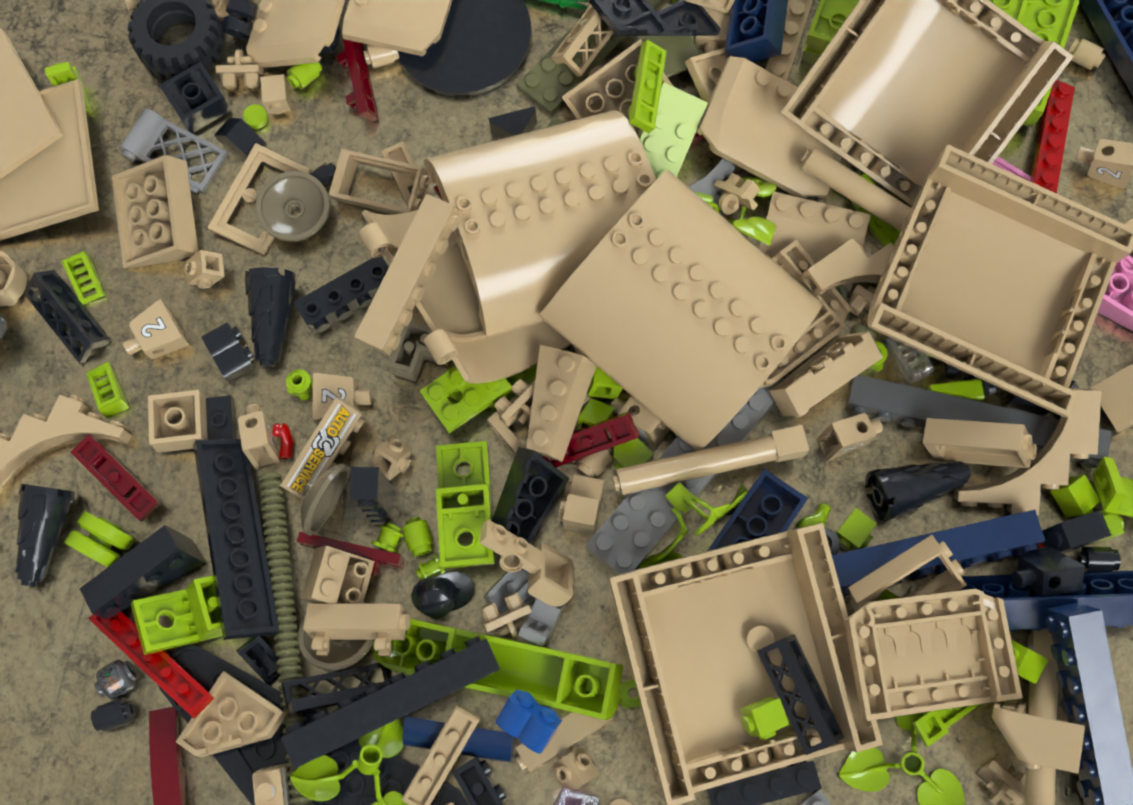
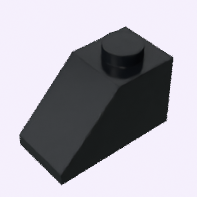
(1077, 532)

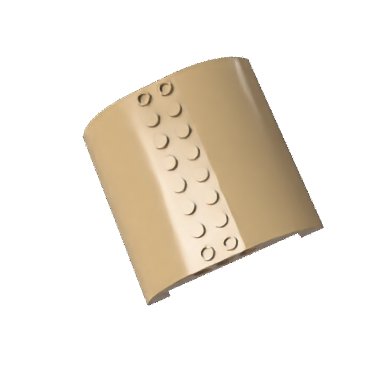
(923, 77)
(538, 208)
(999, 278)
(682, 311)
(693, 663)

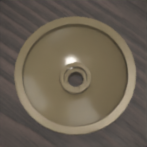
(289, 193)
(322, 497)
(340, 653)

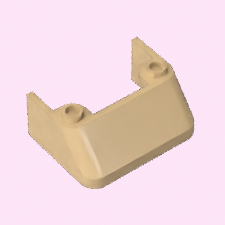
(1039, 739)

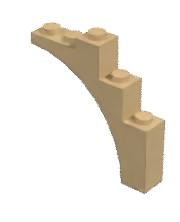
(846, 266)
(67, 422)
(1021, 489)

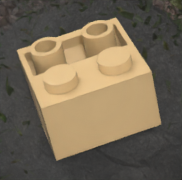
(337, 577)

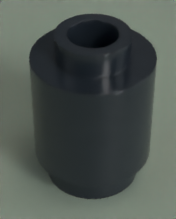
(1099, 559)
(112, 715)

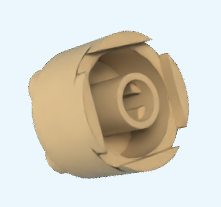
(12, 280)

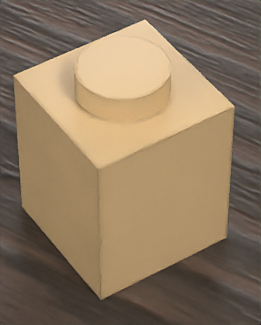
(275, 94)

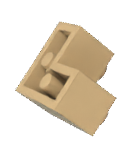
(582, 505)

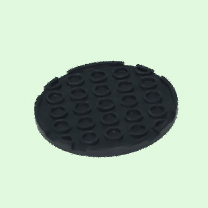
(477, 48)

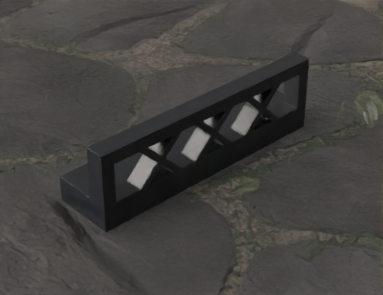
(67, 309)
(810, 692)
(330, 699)

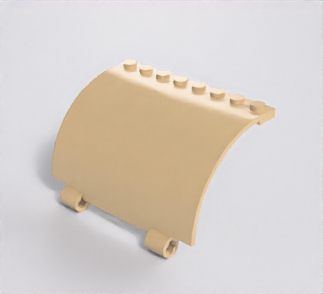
(453, 310)

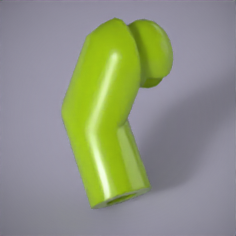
(819, 517)

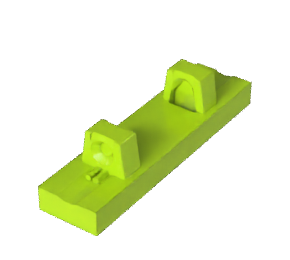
(647, 86)

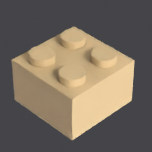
(177, 420)

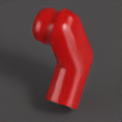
(287, 440)

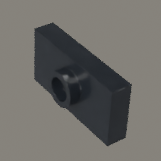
(220, 417)

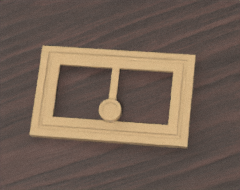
(238, 189)

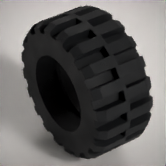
(157, 16)

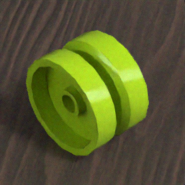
(100, 540)

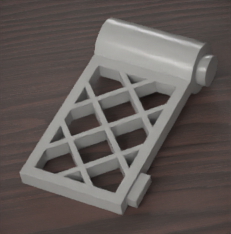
(148, 131)

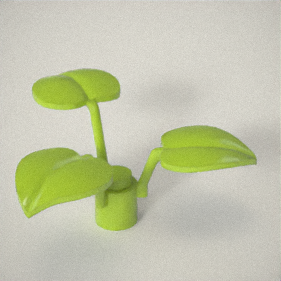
(755, 227)
(684, 501)
(868, 772)
(319, 777)

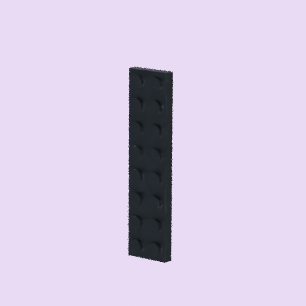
(235, 540)

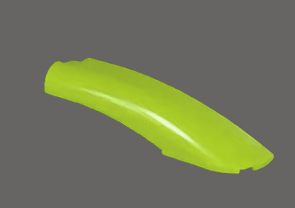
(548, 674)

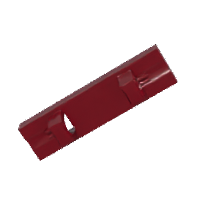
(362, 94)
(595, 438)
(115, 477)
(379, 556)

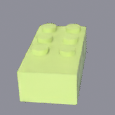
(674, 130)

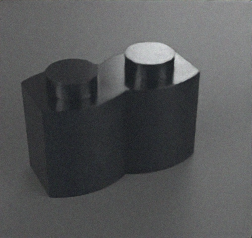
(228, 351)

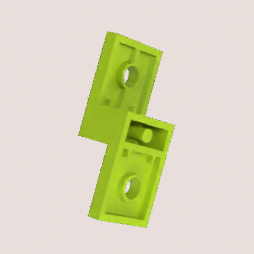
(475, 396)
(463, 503)
(192, 614)

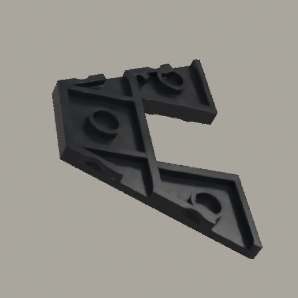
(640, 19)

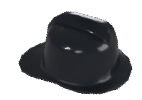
(442, 593)

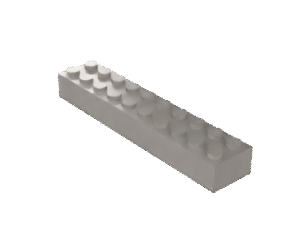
(647, 516)

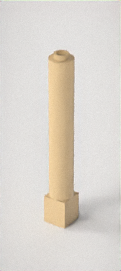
(855, 188)
(777, 446)
(1042, 703)

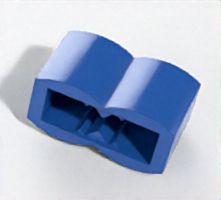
(528, 721)

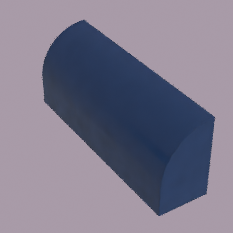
(481, 744)

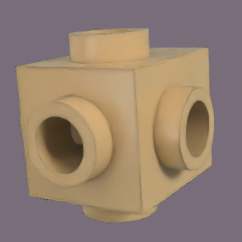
(204, 269)
(391, 457)
(574, 768)

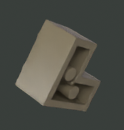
(411, 352)

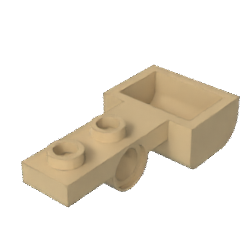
(548, 569)

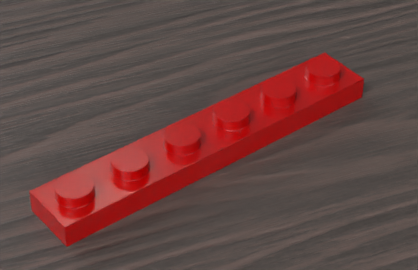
(1052, 136)
(156, 665)

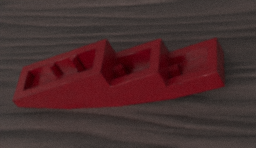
(166, 758)

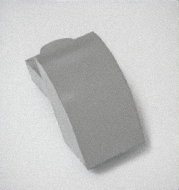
(541, 623)

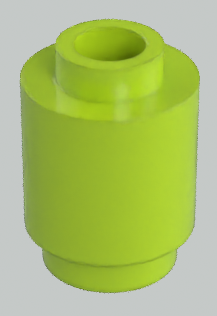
(303, 74)
(418, 536)

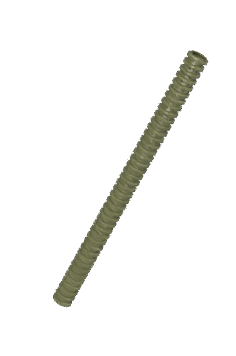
(283, 595)

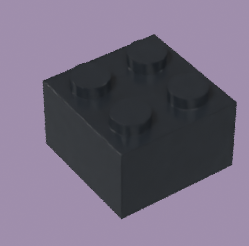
(195, 97)

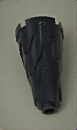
(269, 309)
(912, 485)
(40, 519)

